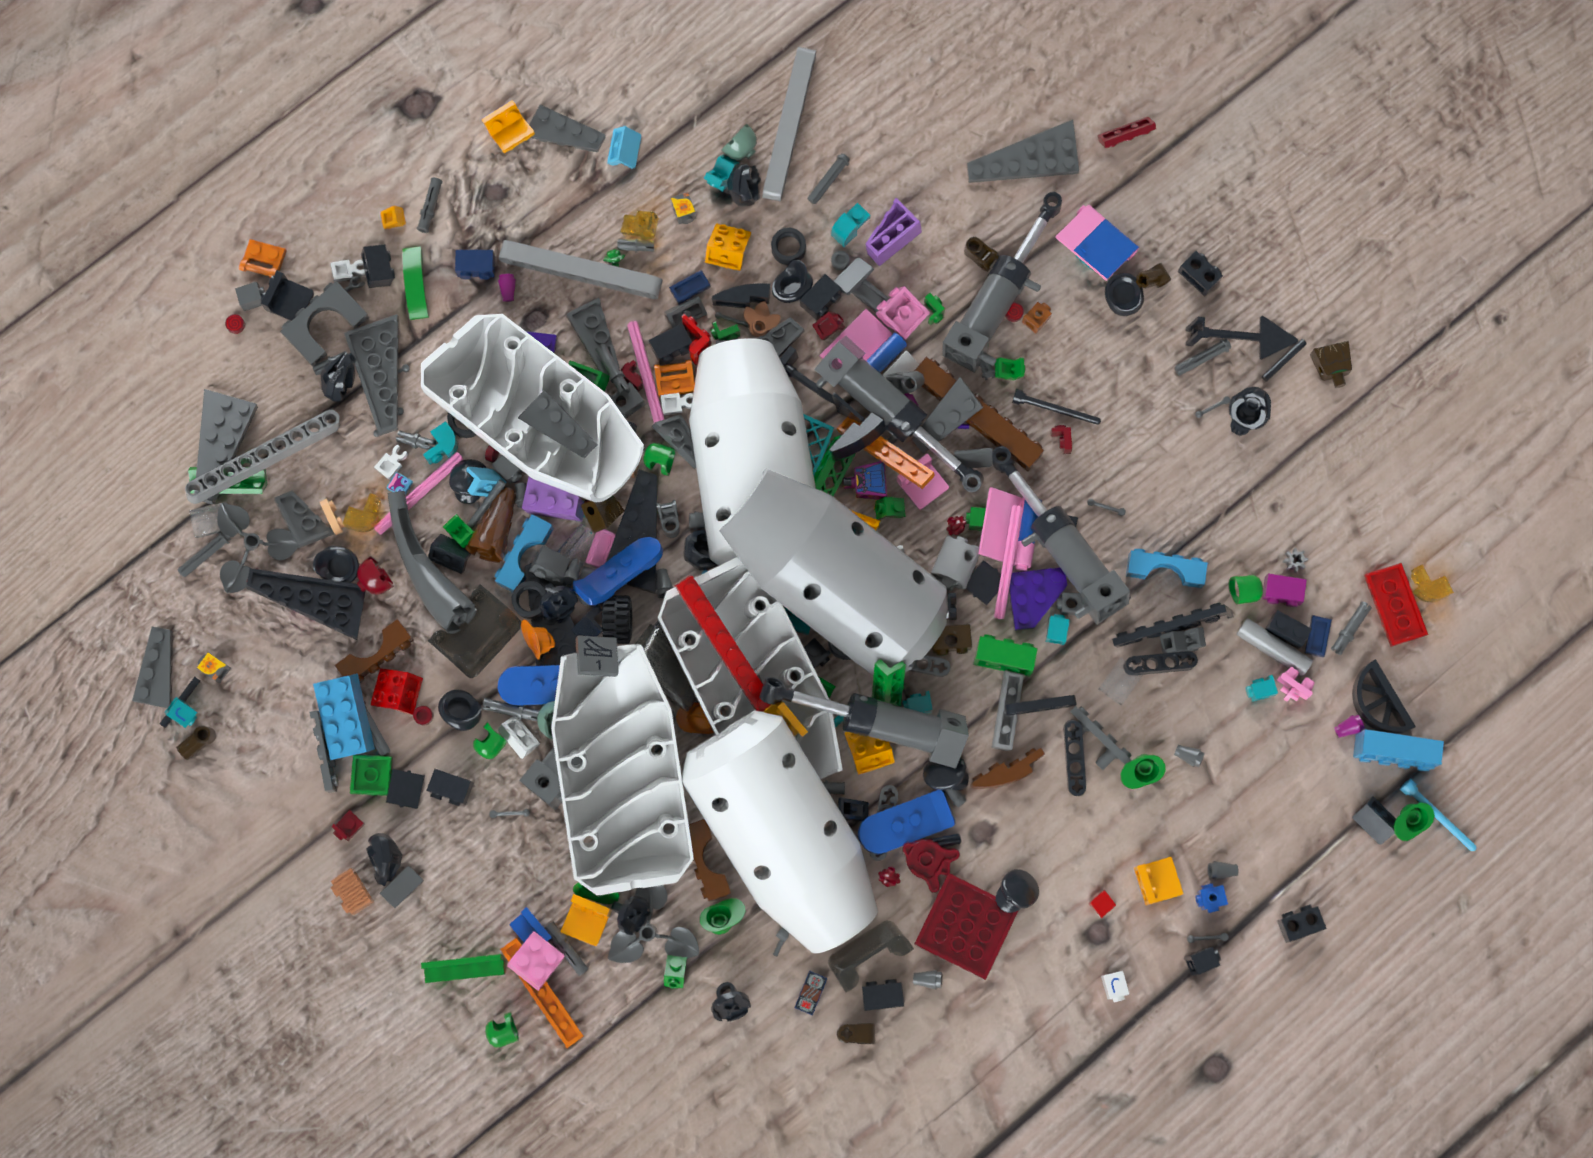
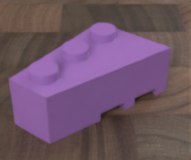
(893, 233)
(552, 502)

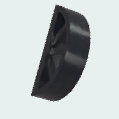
(1389, 696)

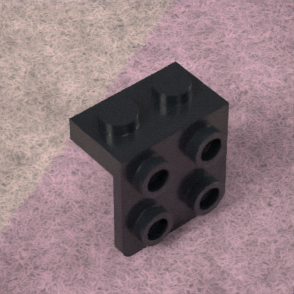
(285, 297)

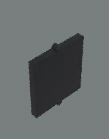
(984, 582)
(405, 789)

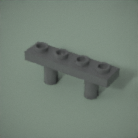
(1109, 741)

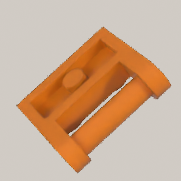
(265, 254)
(678, 383)

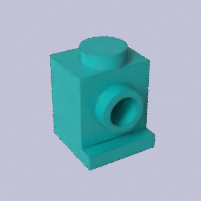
(1262, 689)
(919, 702)

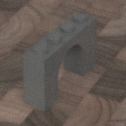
(333, 299)

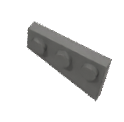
(678, 435)
(300, 520)

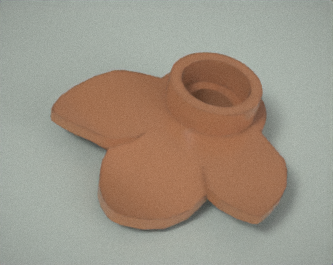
(761, 317)

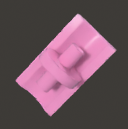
(1288, 680)

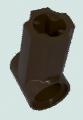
(1155, 276)
(195, 743)

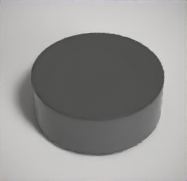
(840, 260)

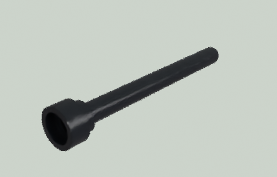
(1021, 398)

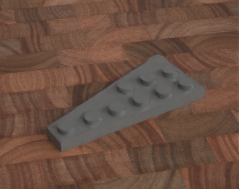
(1040, 155)
(377, 366)
(221, 432)

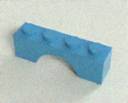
(534, 533)
(1191, 571)

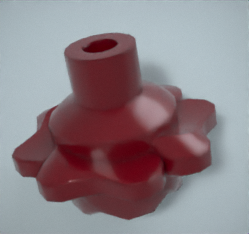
(956, 525)
(889, 877)

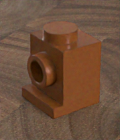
(1035, 322)

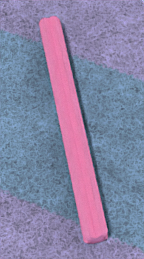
(645, 371)
(422, 489)
(1008, 562)

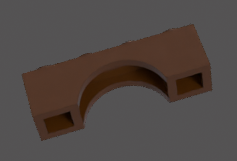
(394, 639)
(714, 884)

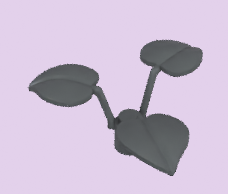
(233, 520)
(627, 947)

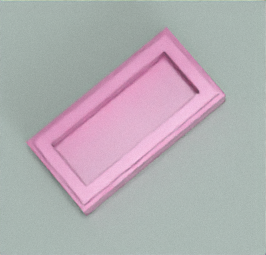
(600, 548)

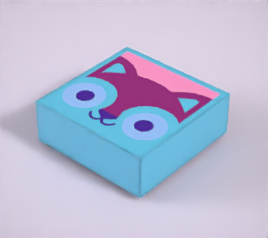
(399, 483)

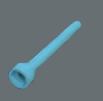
(1411, 789)

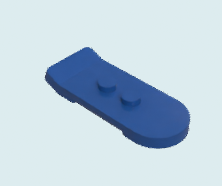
(619, 570)
(529, 684)
(906, 823)

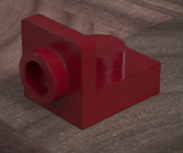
(828, 325)
(634, 378)
(1065, 441)
(347, 826)

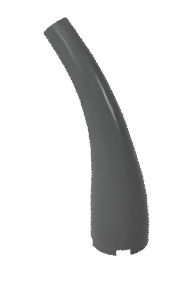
(437, 592)

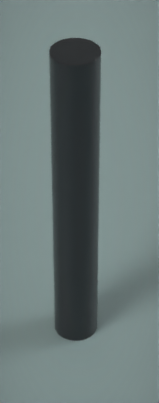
(1287, 357)
(184, 696)

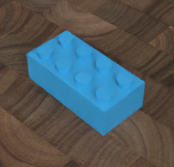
(344, 716)
(1398, 749)

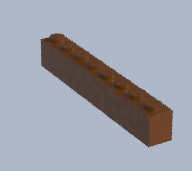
(987, 420)

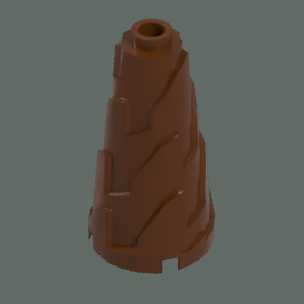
(493, 531)

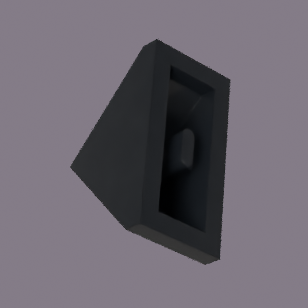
(853, 809)

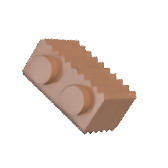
(352, 892)

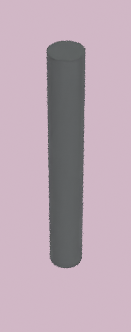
(486, 503)

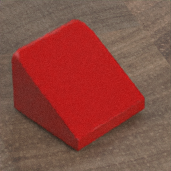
(1102, 904)

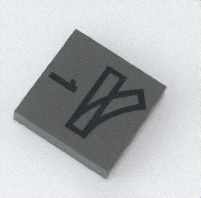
(597, 656)

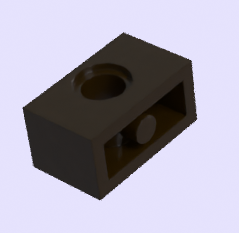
(961, 633)

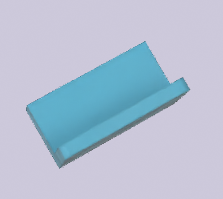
(624, 147)
(483, 481)

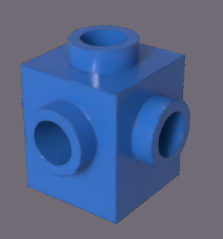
(1218, 898)

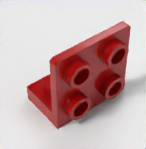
(702, 338)
(396, 690)

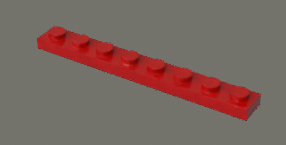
(722, 641)

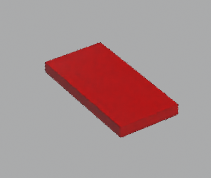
(1396, 604)

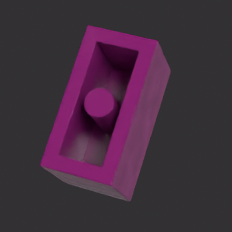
(1284, 590)

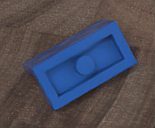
(526, 924)

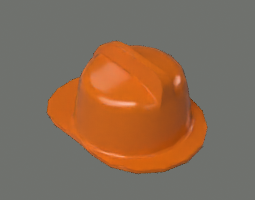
(537, 638)
(694, 720)

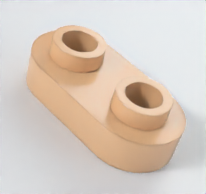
(335, 523)

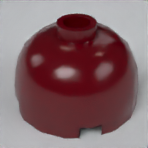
(373, 577)

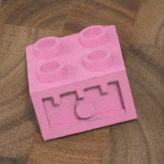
(930, 492)

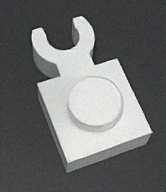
(343, 270)
(673, 403)
(389, 464)

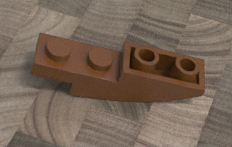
(1000, 774)

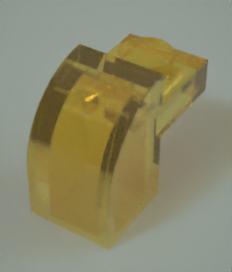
(641, 225)
(364, 519)
(1430, 590)

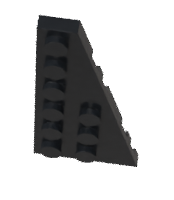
(639, 522)
(322, 600)
(1177, 623)
(559, 629)

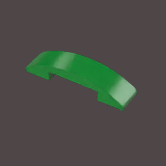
(414, 283)

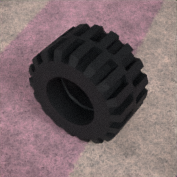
(617, 618)

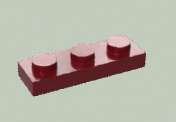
(1127, 132)

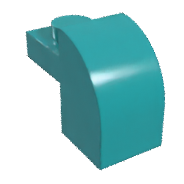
(721, 171)
(848, 223)
(446, 444)

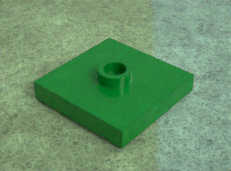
(371, 775)

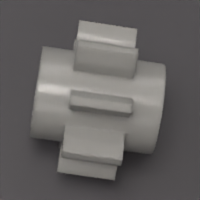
(1299, 564)

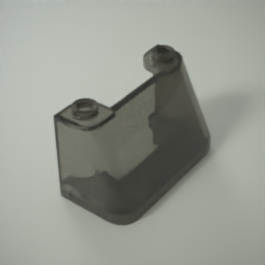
(481, 638)
(667, 667)
(864, 947)

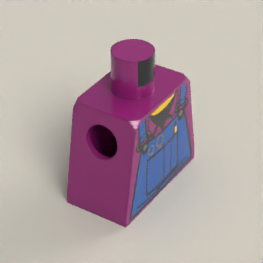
(868, 481)

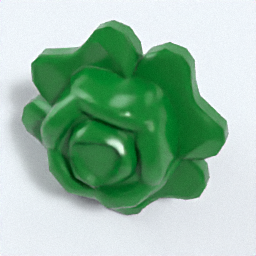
(614, 257)

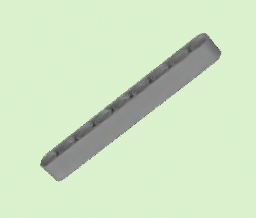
(789, 124)
(580, 269)
(259, 464)

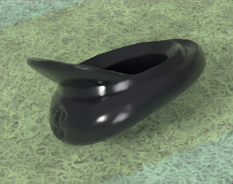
(792, 283)
(1124, 294)
(461, 480)
(336, 564)
(460, 710)
(946, 777)
(1017, 891)

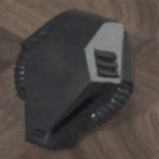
(741, 192)
(337, 381)
(1249, 410)
(697, 551)
(384, 857)

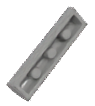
(1274, 647)
(1006, 725)

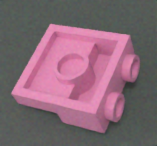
(902, 312)

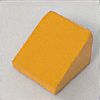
(393, 217)

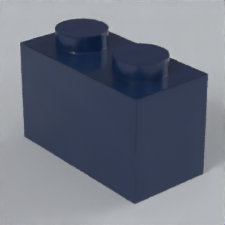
(475, 264)

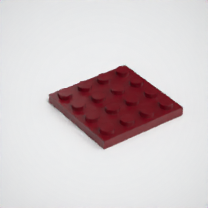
(965, 927)

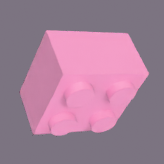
(536, 961)

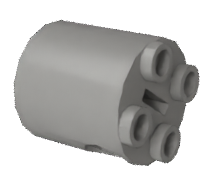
(955, 563)

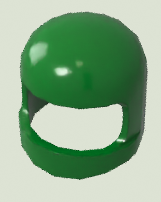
(659, 454)
(1249, 588)
(491, 745)
(502, 1033)

